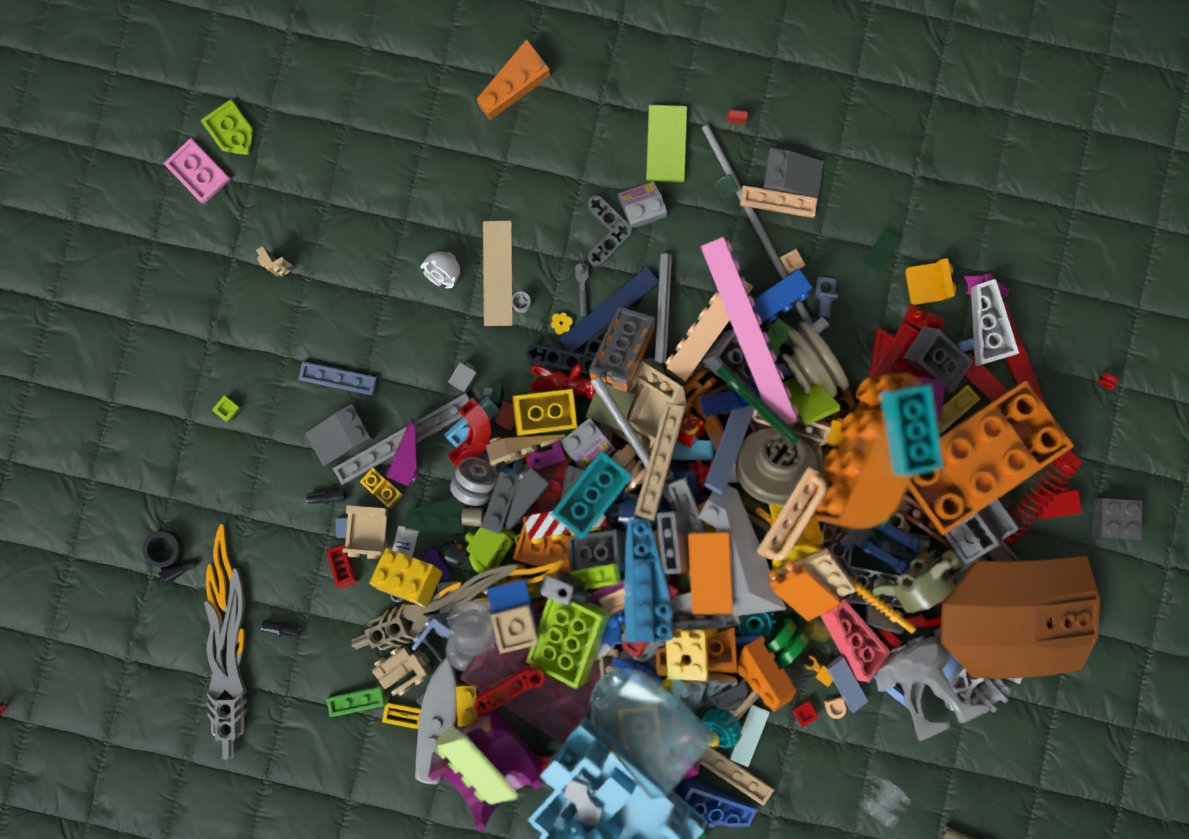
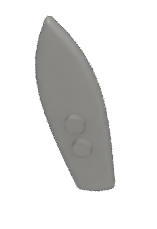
(436, 716)

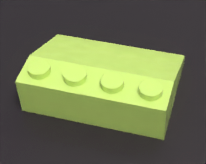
(473, 767)

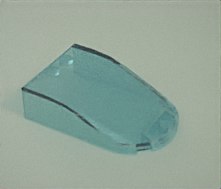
(647, 730)

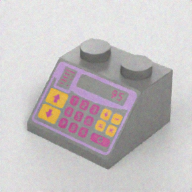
(642, 205)
(586, 444)

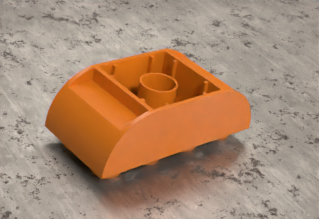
(989, 457)
(860, 472)

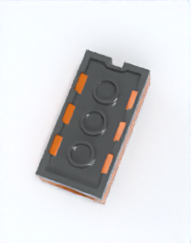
(623, 348)

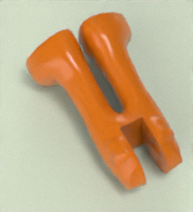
(692, 383)

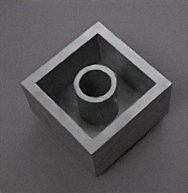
(1117, 518)

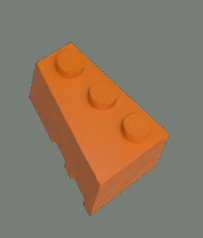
(764, 675)

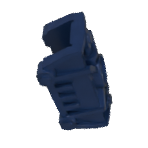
(896, 539)

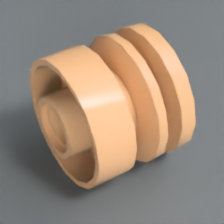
(626, 460)

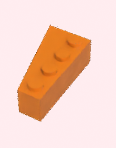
(514, 80)

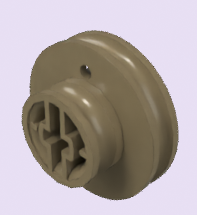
(813, 361)
(758, 468)

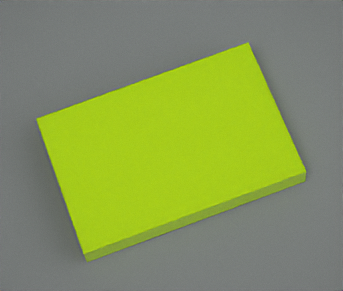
(811, 406)

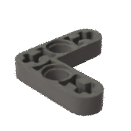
(612, 227)

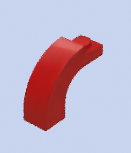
(478, 433)

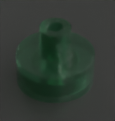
(795, 616)

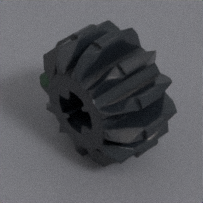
(613, 512)

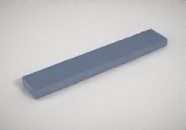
(728, 449)

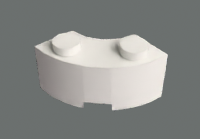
(962, 685)

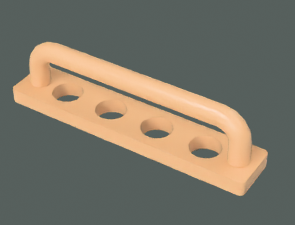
(812, 479)

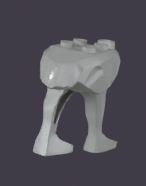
(920, 664)

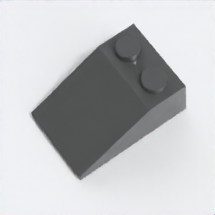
(792, 173)
(728, 351)
(938, 357)
(339, 435)
(526, 493)
(597, 550)

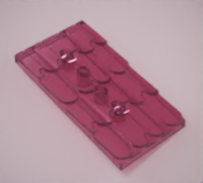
(551, 707)

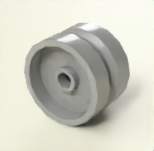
(474, 481)

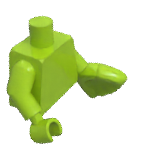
(489, 548)

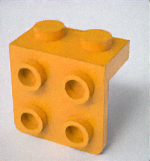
(930, 282)

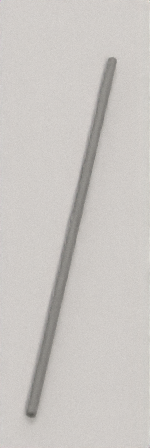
(755, 221)

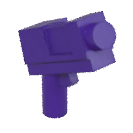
(434, 559)

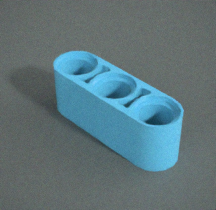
(699, 451)

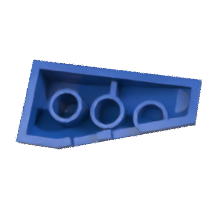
(715, 805)

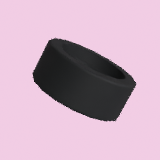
(148, 548)

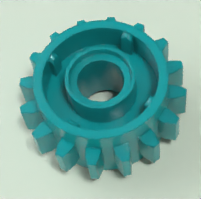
(763, 627)
(724, 725)

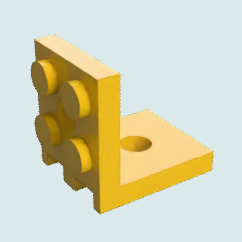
(694, 644)

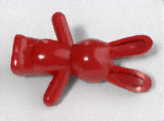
(561, 381)

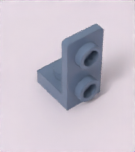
(439, 623)

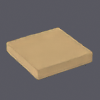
(514, 629)

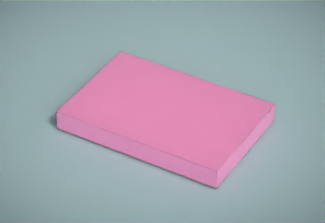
(197, 171)

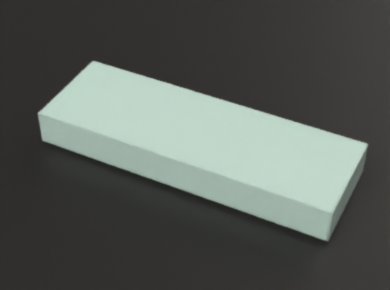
(751, 733)

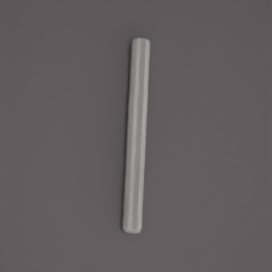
(663, 308)

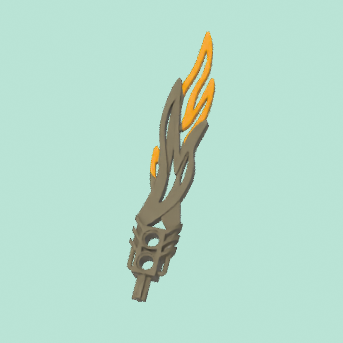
(419, 613)

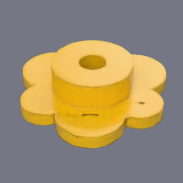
(567, 321)

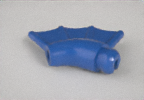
(613, 630)

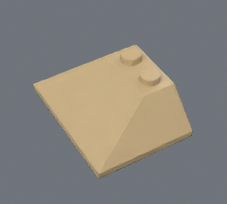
(651, 393)

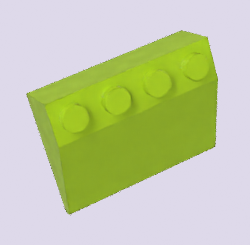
(569, 640)

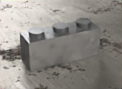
(674, 541)

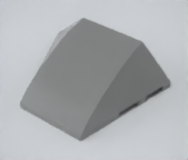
(696, 693)

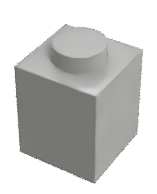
(463, 377)

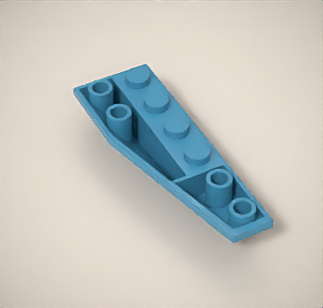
(645, 587)

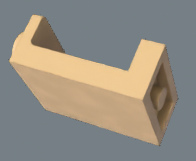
(366, 531)

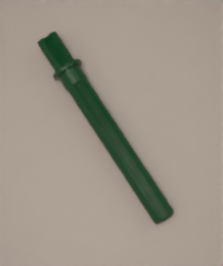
(763, 409)

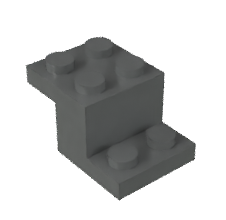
(982, 531)

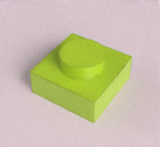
(226, 408)

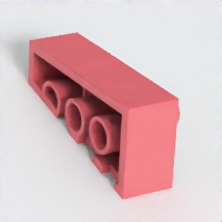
(855, 641)

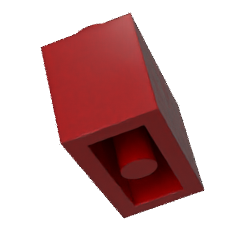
(1062, 505)

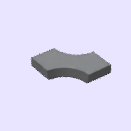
(579, 794)

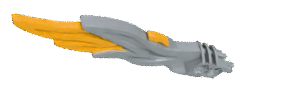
(228, 632)

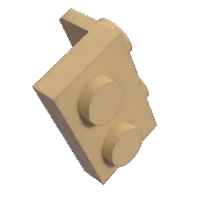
(278, 267)

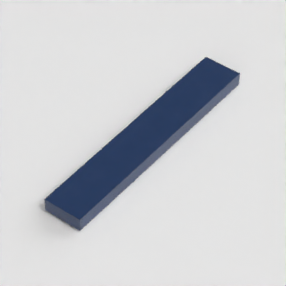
(605, 312)

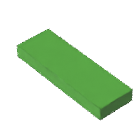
(356, 701)

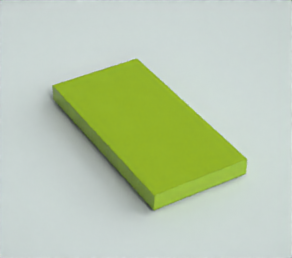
(666, 143)

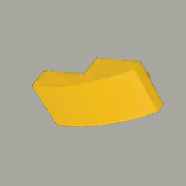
(381, 488)

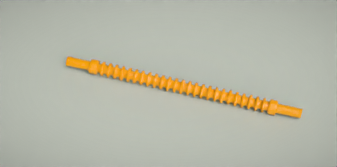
(894, 615)

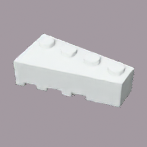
(990, 325)

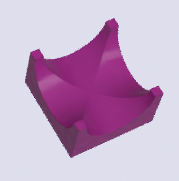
(504, 751)

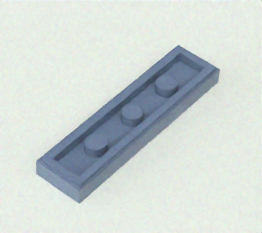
(337, 378)

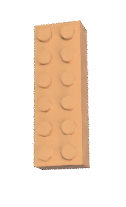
(700, 339)

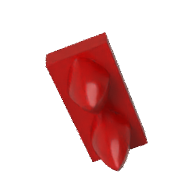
(919, 317)

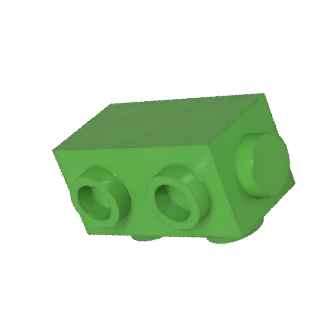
(777, 334)

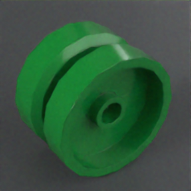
(786, 642)

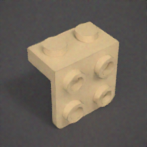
(419, 662)

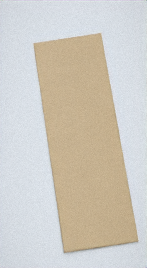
(497, 273)

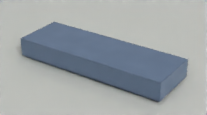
(846, 684)

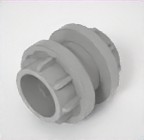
(990, 692)

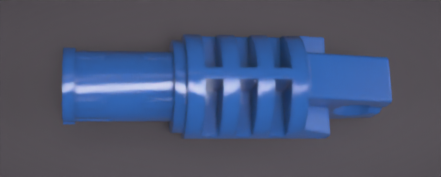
(629, 663)

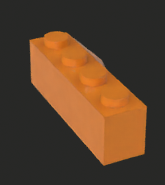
(720, 654)

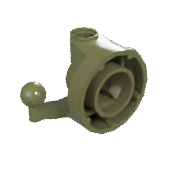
(922, 584)

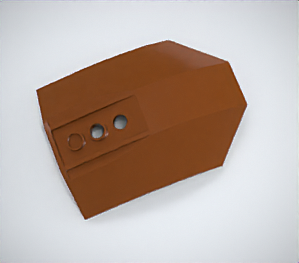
(1001, 613)

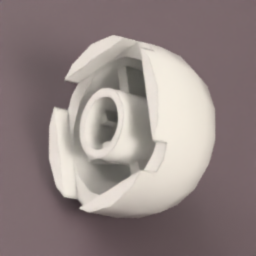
(441, 268)

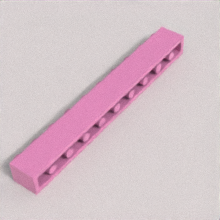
(747, 329)

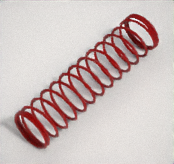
(1066, 464)

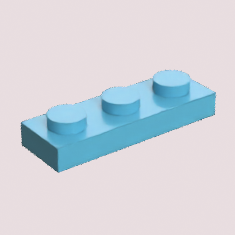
(459, 431)

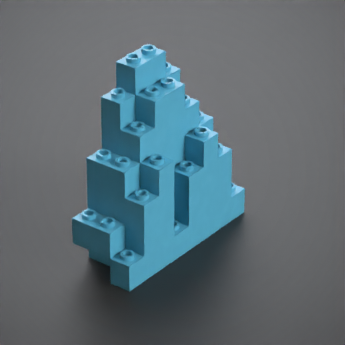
(626, 807)

